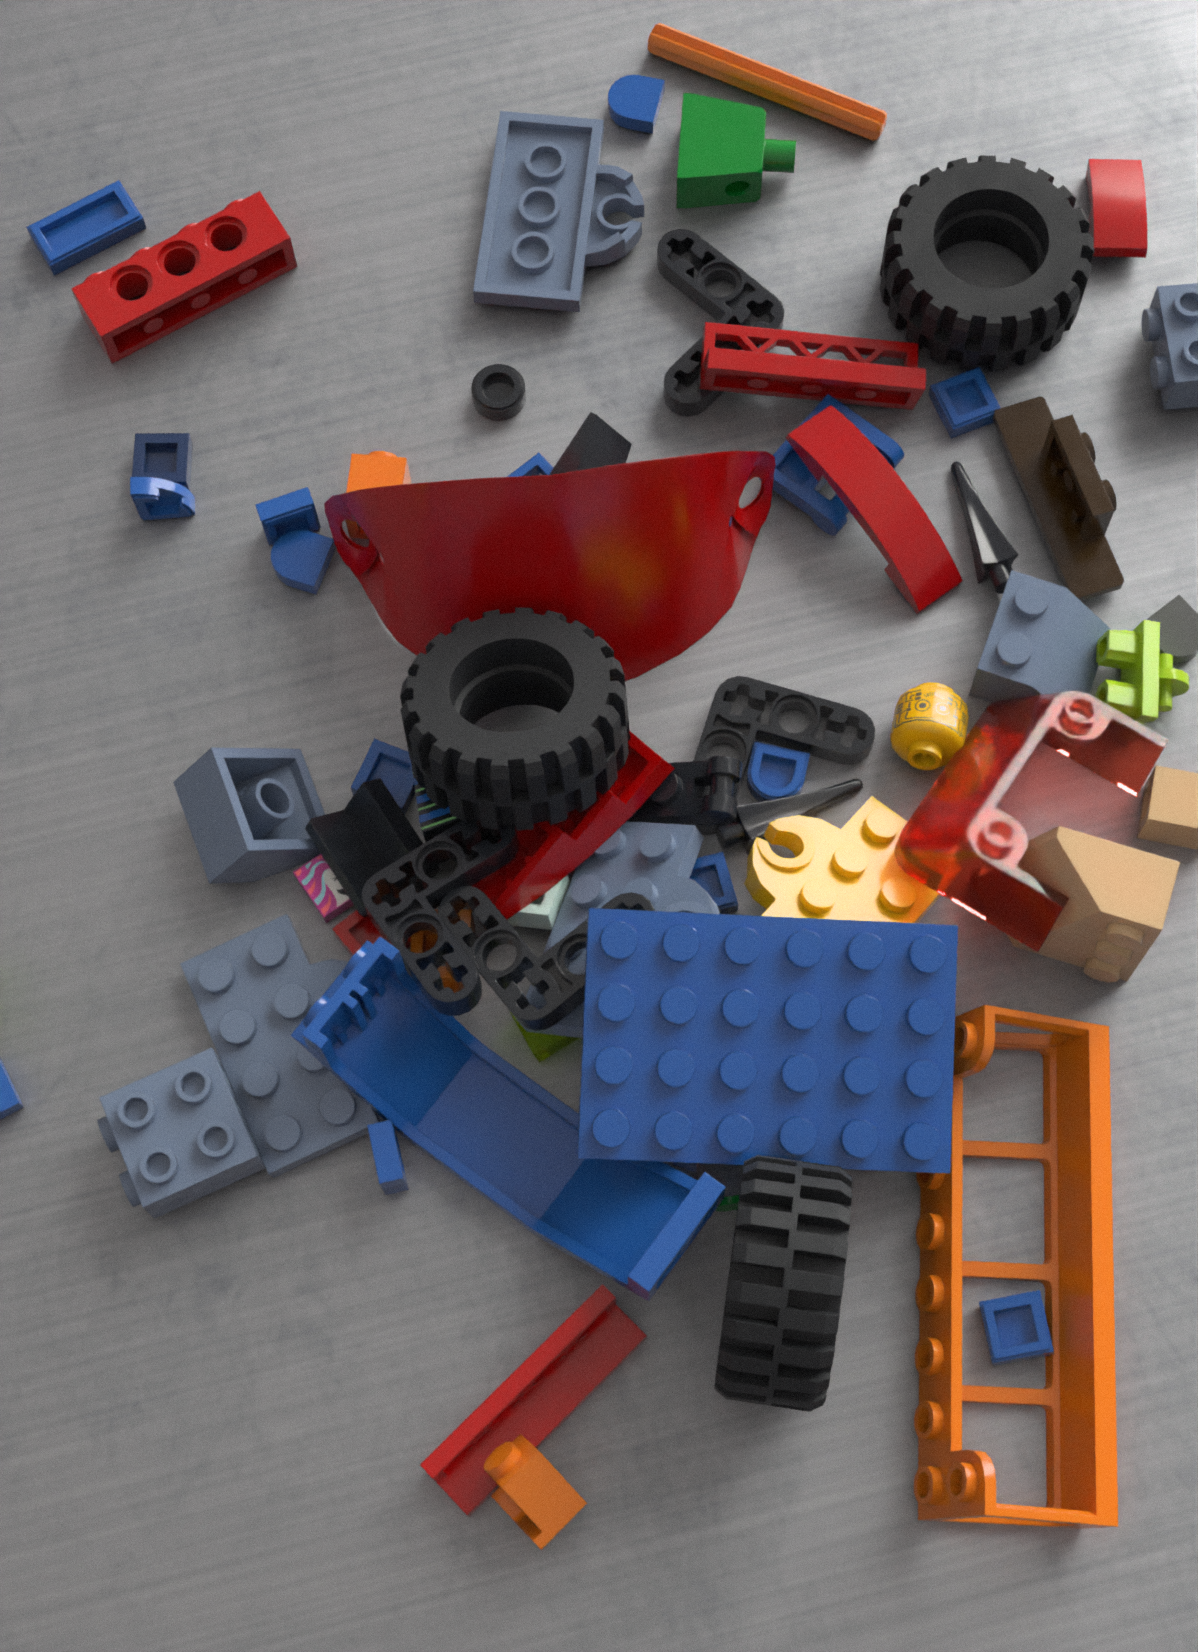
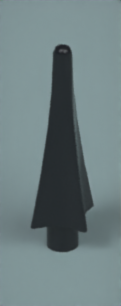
(989, 545)
(755, 817)

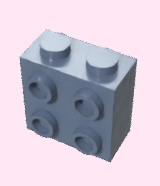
(1173, 330)
(179, 1134)

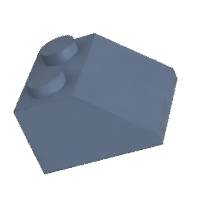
(1038, 643)
(249, 811)

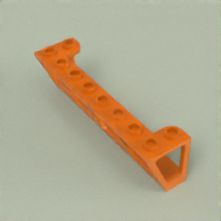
(1075, 1276)

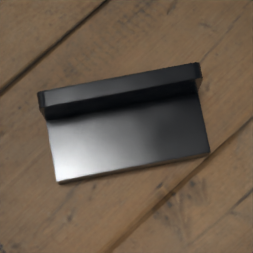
(366, 840)

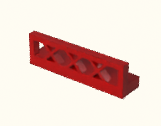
(808, 374)
(536, 1396)

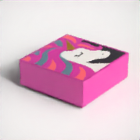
(323, 888)

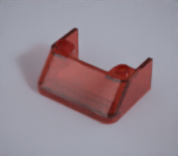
(972, 848)

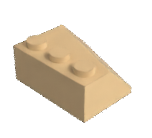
(1113, 901)

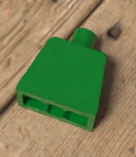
(725, 152)

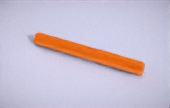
(767, 82)

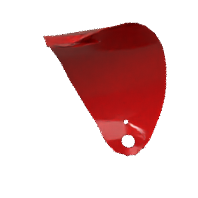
(618, 547)

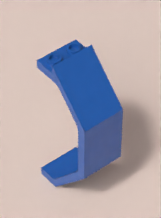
(500, 1126)

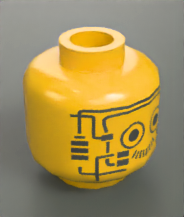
(929, 724)

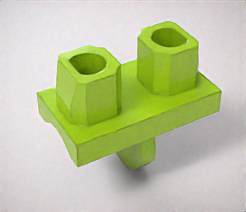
(1146, 675)

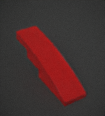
(556, 850)

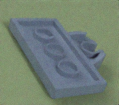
(551, 212)
(635, 859)
(251, 1002)

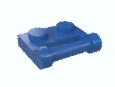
(802, 489)

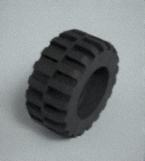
(998, 206)
(527, 772)
(784, 1283)

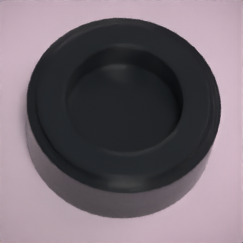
(498, 392)

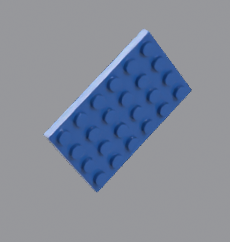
(767, 1040)

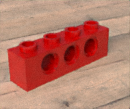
(172, 300)

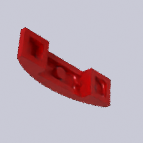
(880, 504)

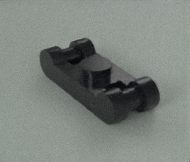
(680, 794)

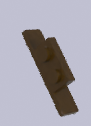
(1063, 493)

